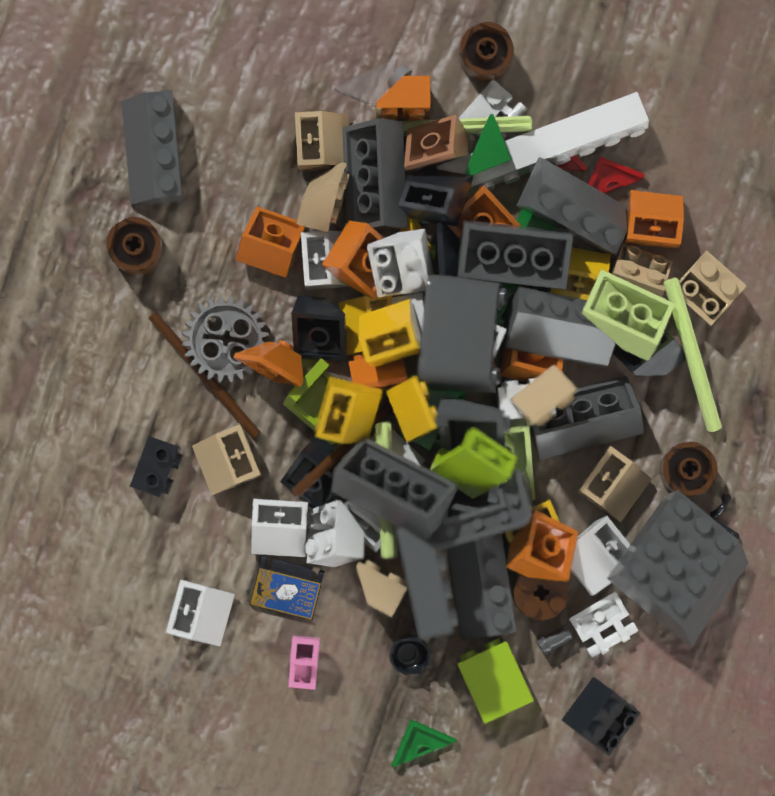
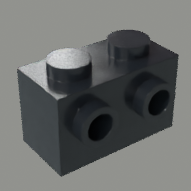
(156, 467)

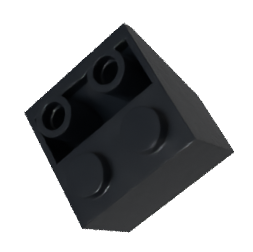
(435, 196)
(601, 716)

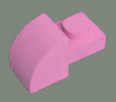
(304, 662)

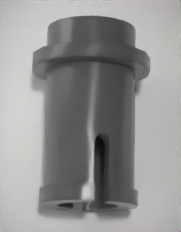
(554, 640)

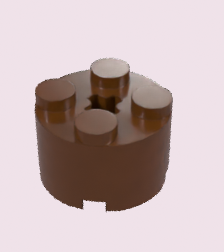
(475, 41)
(127, 233)
(697, 457)
(531, 606)

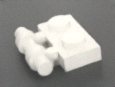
(493, 101)
(599, 617)

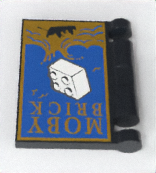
(286, 588)

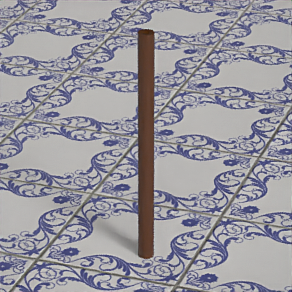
(212, 384)
(335, 456)

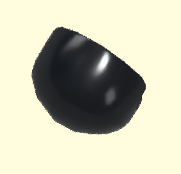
(410, 654)

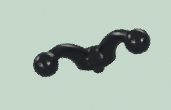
(726, 498)

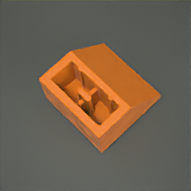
(406, 100)
(654, 219)

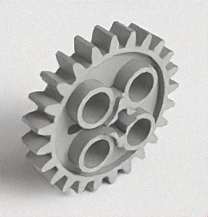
(227, 314)

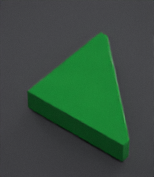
(490, 149)
(419, 741)

